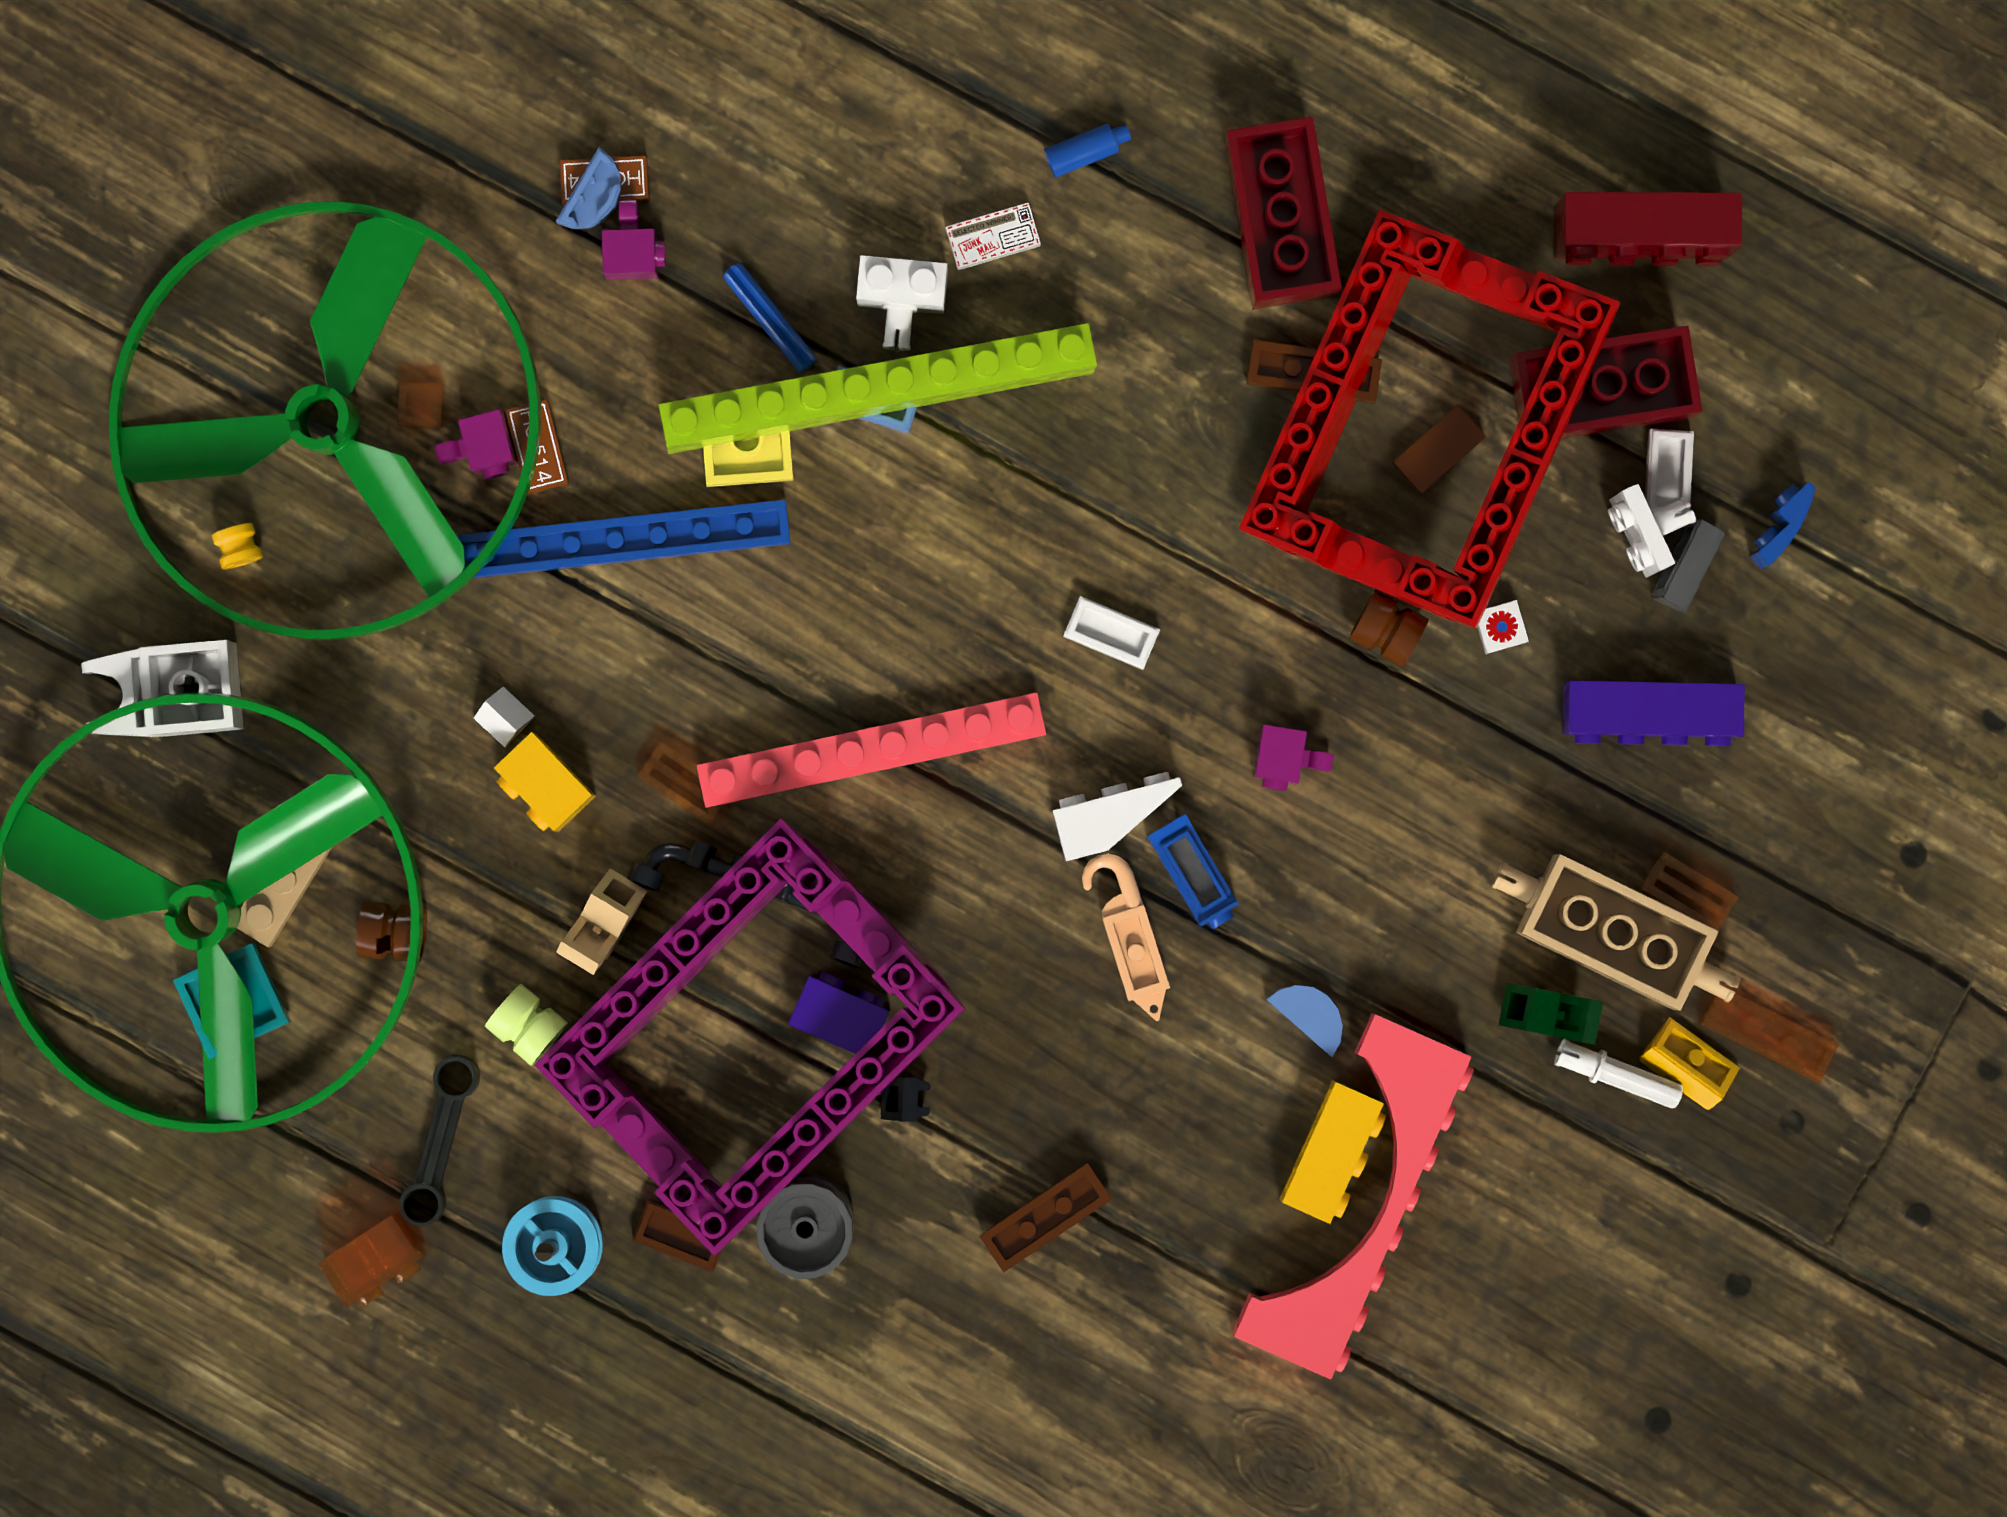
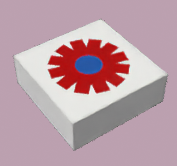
(1502, 627)

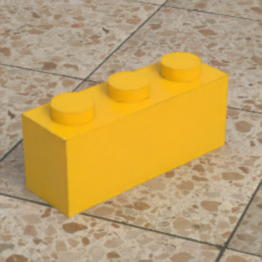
(1333, 1153)

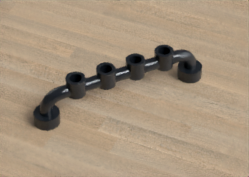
(702, 858)

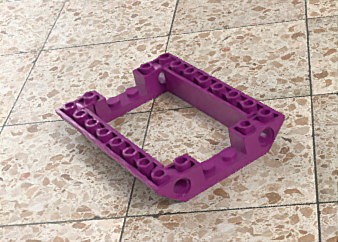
(581, 1057)

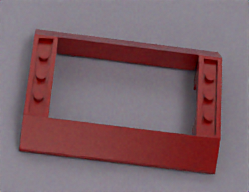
(1325, 401)

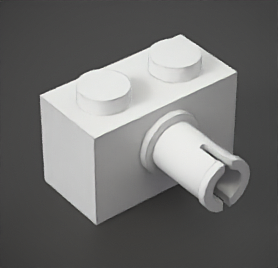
(901, 289)

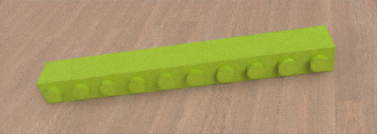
(878, 388)

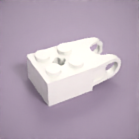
(166, 671)

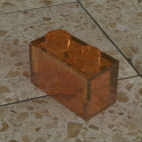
(372, 1260)

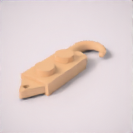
(1131, 936)

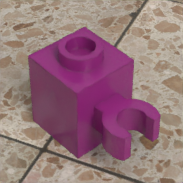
(631, 251)
(485, 444)
(1283, 755)

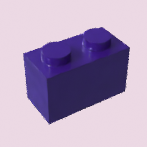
(837, 1014)

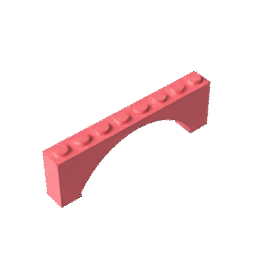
(1317, 1317)

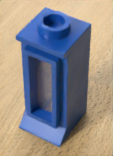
(1193, 872)

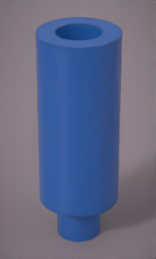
(1085, 148)

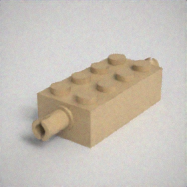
(1616, 932)

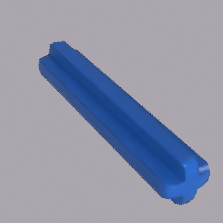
(769, 317)

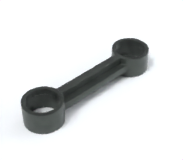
(439, 1141)

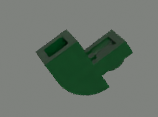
(1550, 1013)

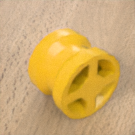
(237, 546)

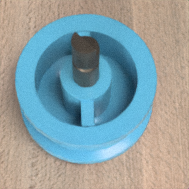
(552, 1245)

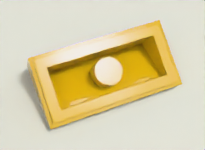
(1690, 1062)

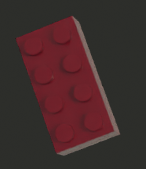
(1282, 213)
(1647, 227)
(1631, 384)

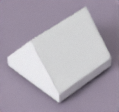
(503, 716)

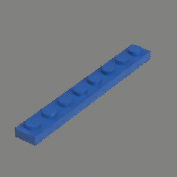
(633, 538)

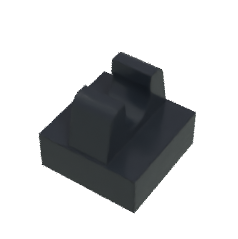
(900, 1100)

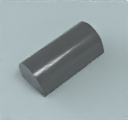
(1692, 559)

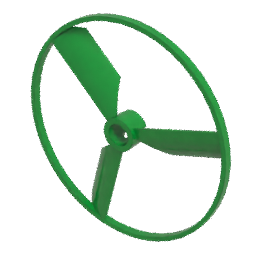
(345, 333)
(264, 852)

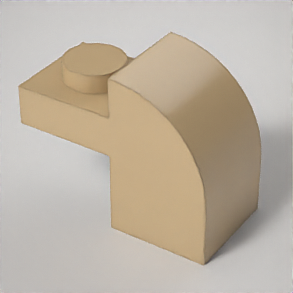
(602, 921)

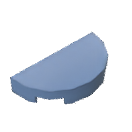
(594, 195)
(1311, 1013)

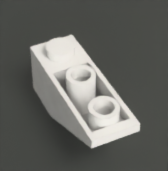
(1102, 822)

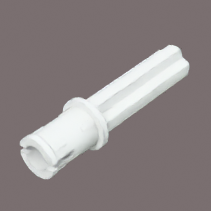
(1618, 1074)

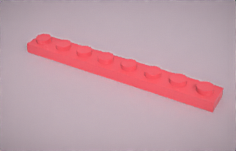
(871, 750)

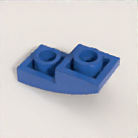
(1790, 514)

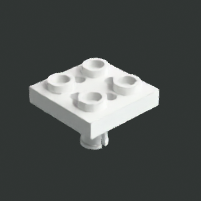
(1647, 528)

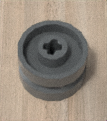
(810, 1253)

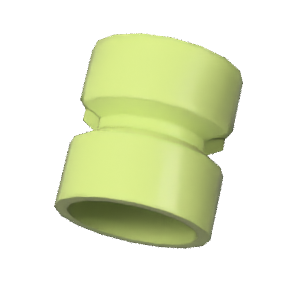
(526, 1024)

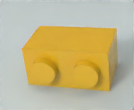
(543, 783)

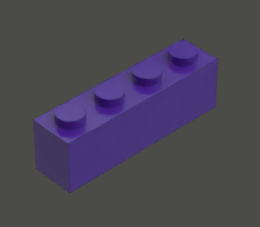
(1653, 710)

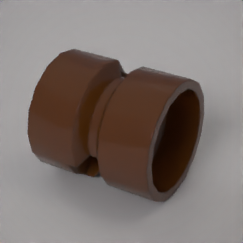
(1389, 628)
(386, 931)

